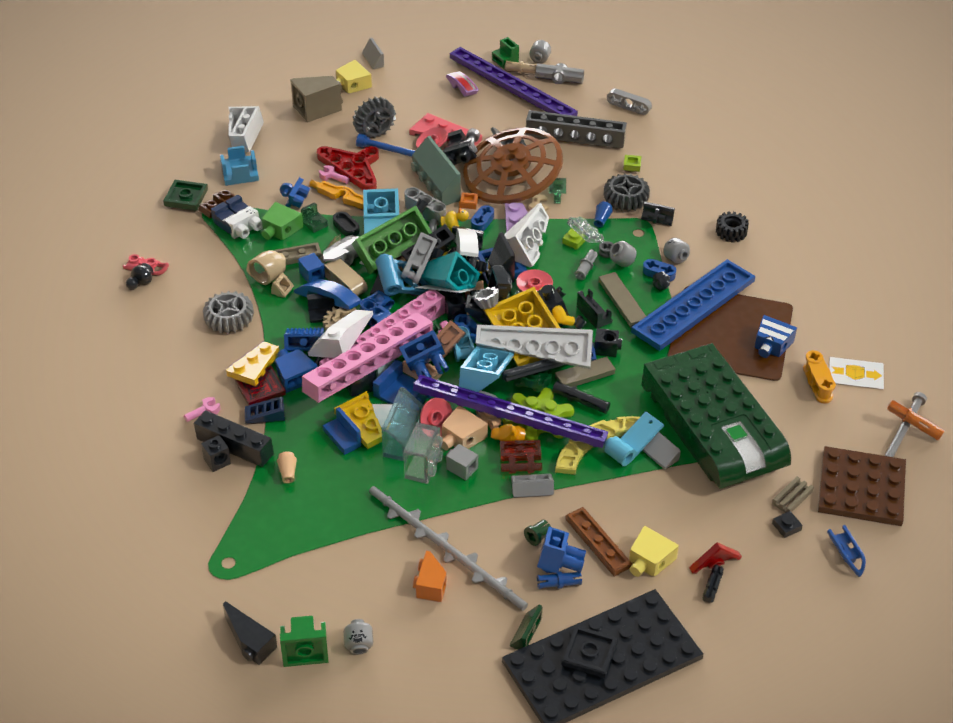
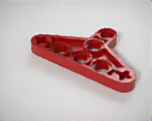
(348, 160)

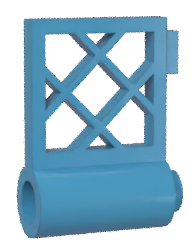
(391, 277)

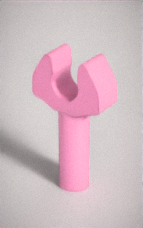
(329, 173)
(208, 405)

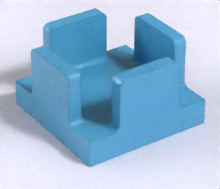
(238, 167)

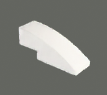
(467, 242)

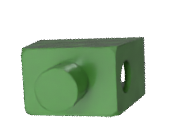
(281, 222)

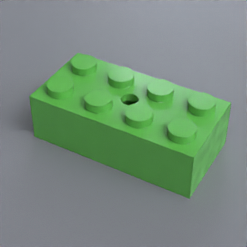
(401, 229)

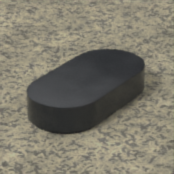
(346, 224)

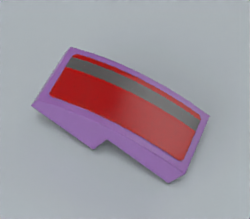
(461, 81)

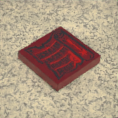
(267, 388)

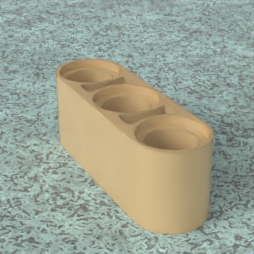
(342, 274)

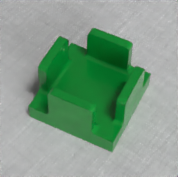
(304, 643)

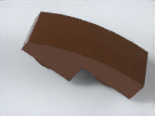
(218, 198)

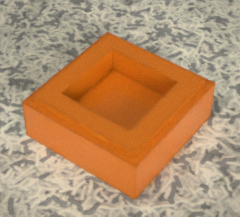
(468, 200)

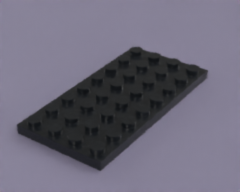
(648, 648)

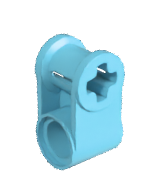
(464, 346)

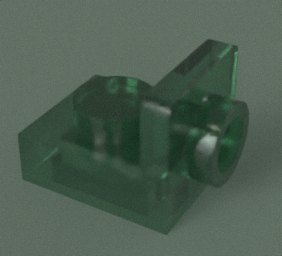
(313, 218)

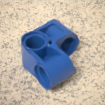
(379, 304)

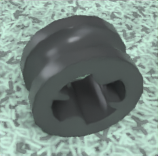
(604, 249)

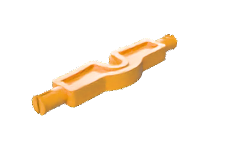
(334, 192)

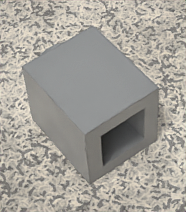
(462, 461)

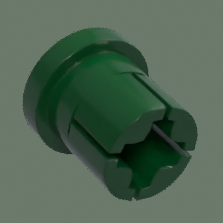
(536, 533)

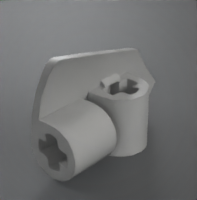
(341, 250)

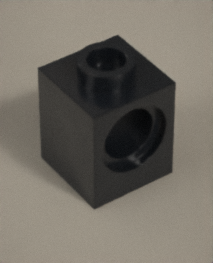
(453, 304)
(607, 342)
(216, 453)

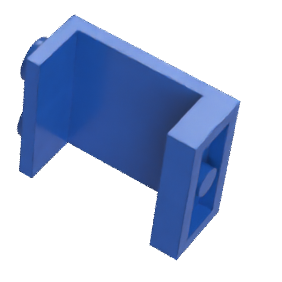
(390, 381)

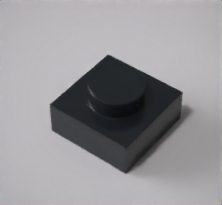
(787, 524)

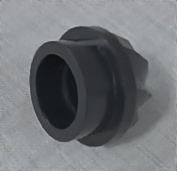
(661, 280)

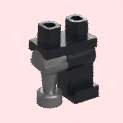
(462, 147)

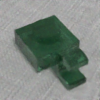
(558, 187)

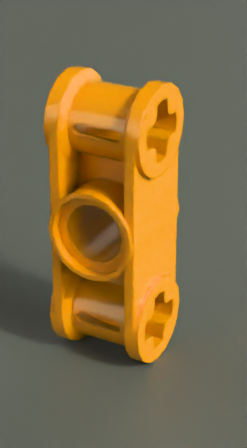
(819, 376)

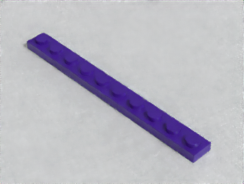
(511, 83)
(511, 411)

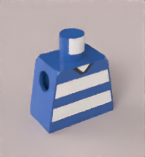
(774, 337)

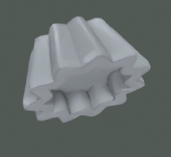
(486, 297)

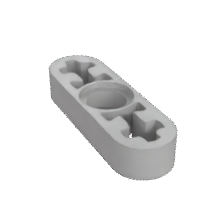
(643, 104)

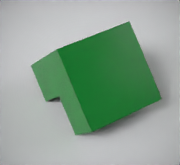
(507, 52)

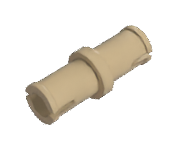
(520, 67)

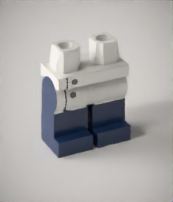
(236, 217)

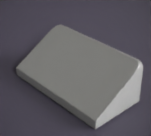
(373, 54)
(662, 451)
(532, 485)

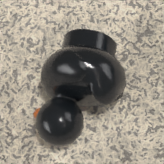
(141, 275)

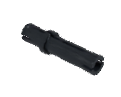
(574, 394)

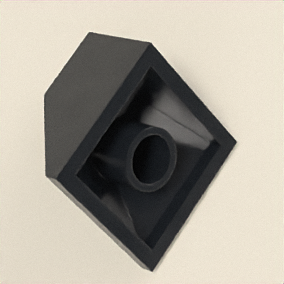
(503, 256)

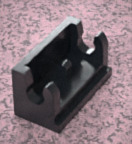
(593, 310)

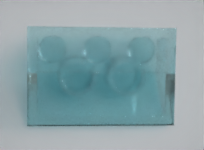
(400, 424)

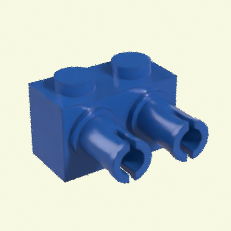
(422, 351)
(558, 554)

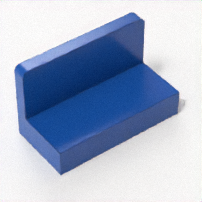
(343, 432)

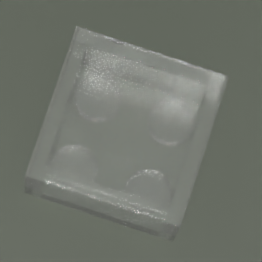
(423, 453)

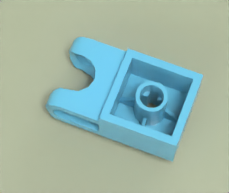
(379, 207)

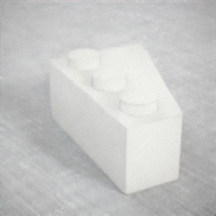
(244, 125)

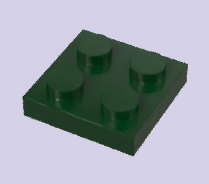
(185, 195)

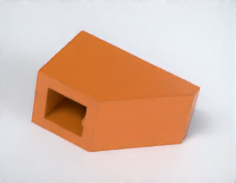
(431, 579)

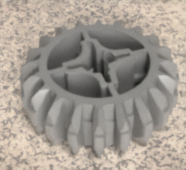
(228, 312)

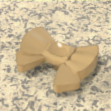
(536, 200)

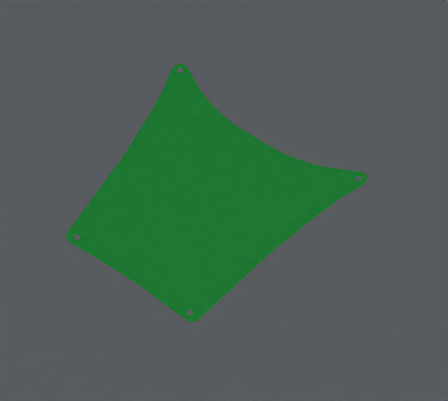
(332, 489)

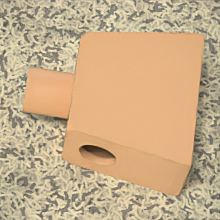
(463, 429)

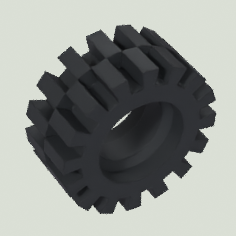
(738, 228)

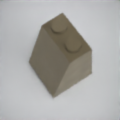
(316, 96)

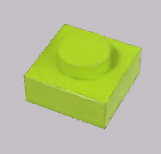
(632, 163)
(573, 239)

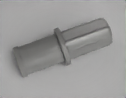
(586, 264)

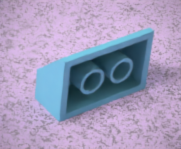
(483, 367)

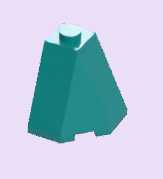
(451, 272)

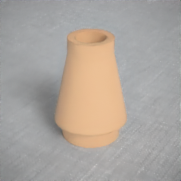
(287, 464)

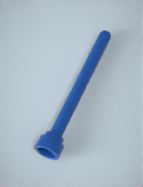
(364, 141)

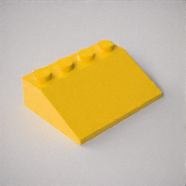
(522, 310)

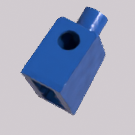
(291, 368)

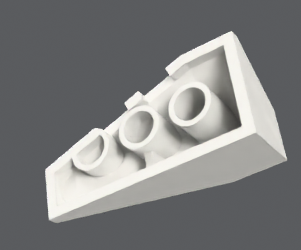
(527, 234)
(341, 335)

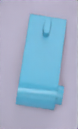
(634, 440)

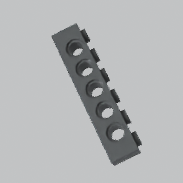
(578, 128)

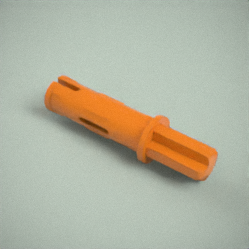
(914, 419)

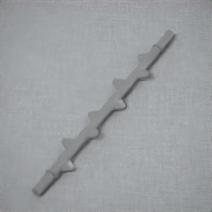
(451, 553)

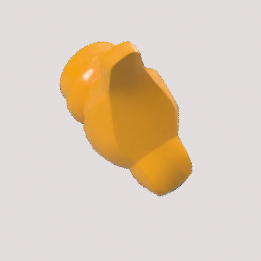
(508, 433)

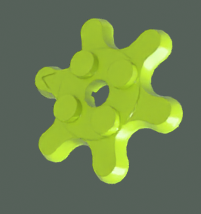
(542, 403)

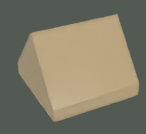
(281, 286)

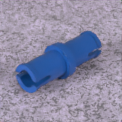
(559, 580)

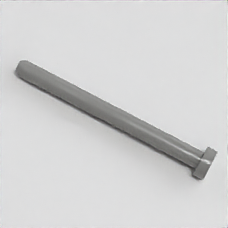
(918, 400)

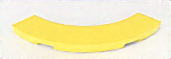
(575, 450)

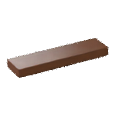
(598, 541)

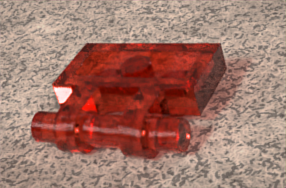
(520, 451)

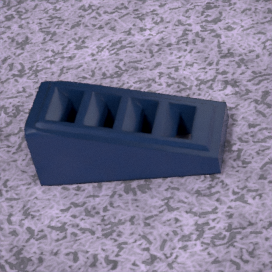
(274, 408)

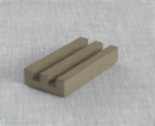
(801, 485)

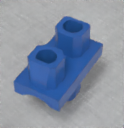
(295, 194)

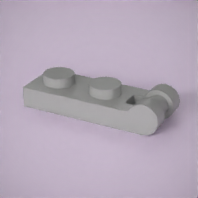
(419, 257)

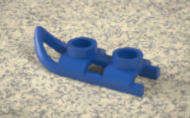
(848, 554)

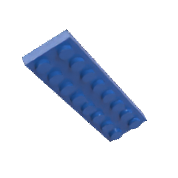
(692, 304)

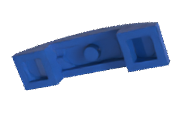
(343, 296)

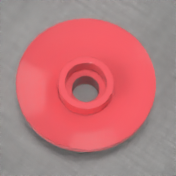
(438, 134)
(533, 278)
(438, 409)

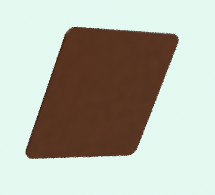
(734, 334)

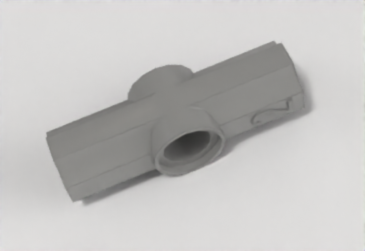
(559, 73)

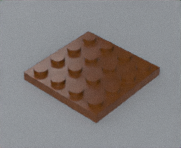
(862, 486)

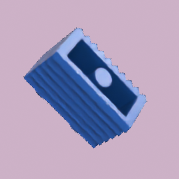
(301, 339)

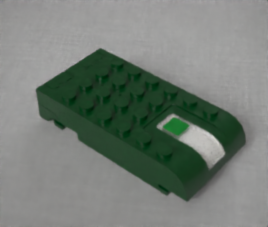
(716, 416)

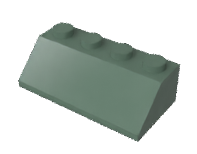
(437, 172)

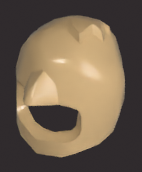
(272, 262)

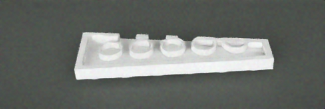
(550, 344)

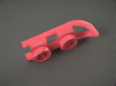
(135, 260)

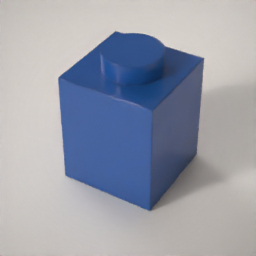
(311, 267)

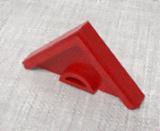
(715, 555)

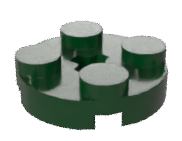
(535, 381)

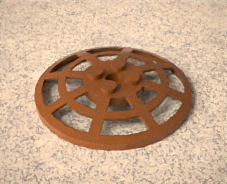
(505, 168)

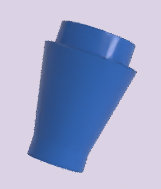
(602, 213)

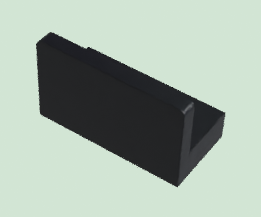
(318, 307)

